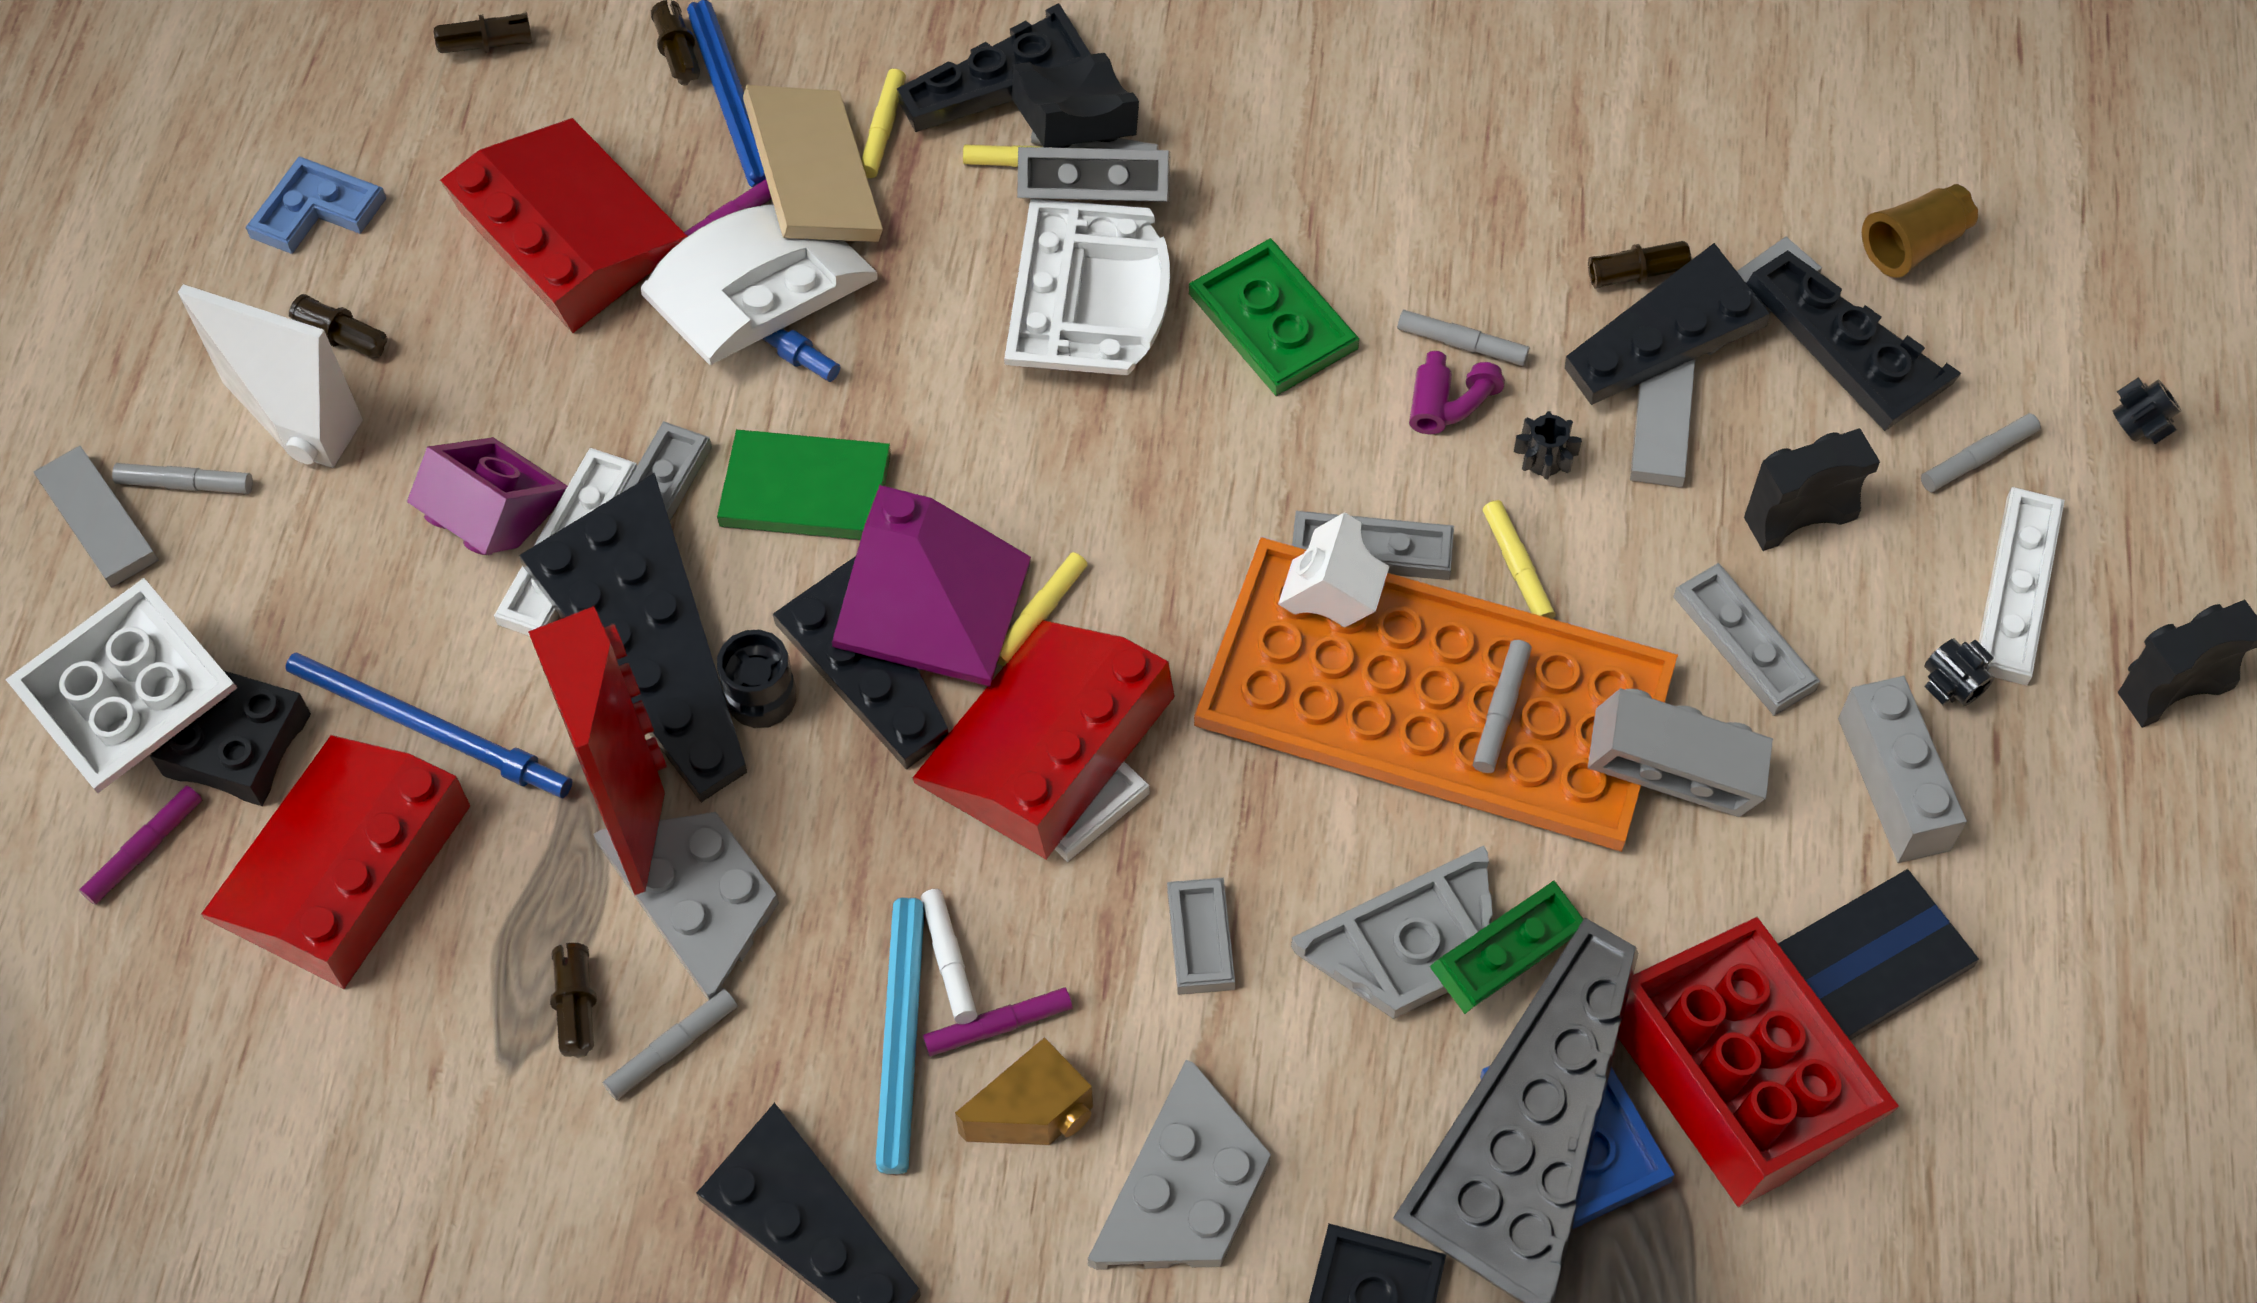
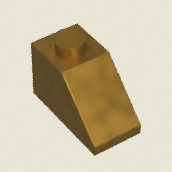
(1029, 1102)

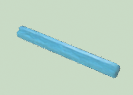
(900, 1037)

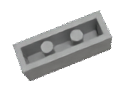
(1093, 174)
(1680, 752)
(1901, 769)

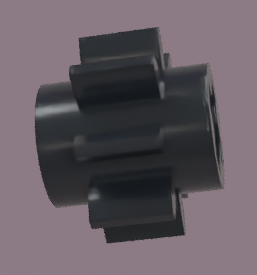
(2146, 410)
(1547, 445)
(1959, 672)

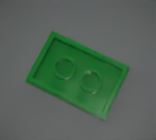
(1273, 316)
(802, 484)

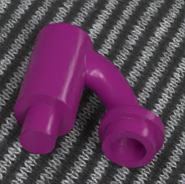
(1432, 389)

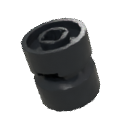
(756, 678)

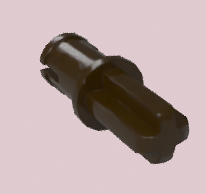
(483, 33)
(675, 41)
(1638, 263)
(339, 326)
(573, 1000)

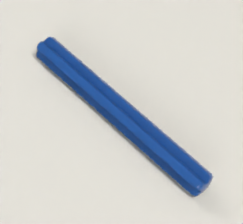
(726, 86)

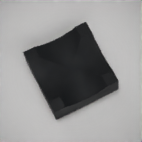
(1075, 102)
(1810, 486)
(2190, 660)
(237, 740)

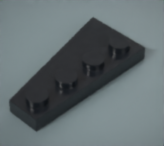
(1672, 324)

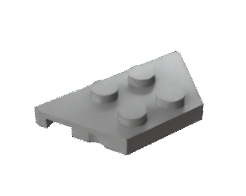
(701, 895)
(1392, 940)
(1186, 1184)

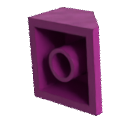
(484, 493)

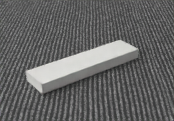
(593, 484)
(2020, 583)

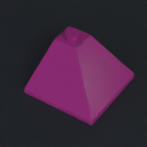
(930, 589)

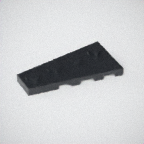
(988, 73)
(1869, 361)
(880, 692)
(802, 1218)

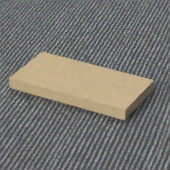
(812, 164)

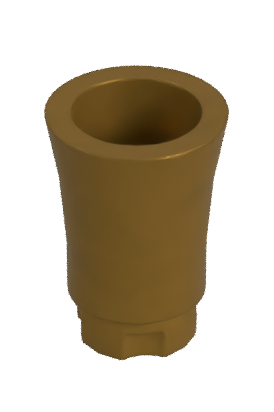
(1914, 230)

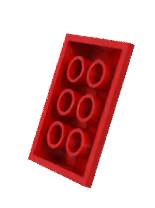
(563, 218)
(607, 732)
(1049, 733)
(340, 857)
(1749, 1060)

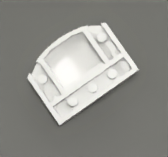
(747, 281)
(1088, 288)

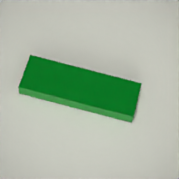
(1508, 947)

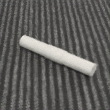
(948, 956)

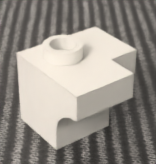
(1335, 575)

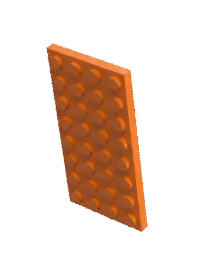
(1413, 690)

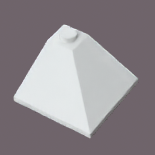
(279, 374)
(121, 685)

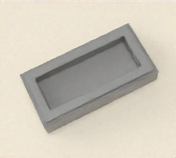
(1200, 936)

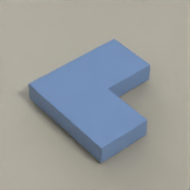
(312, 193)

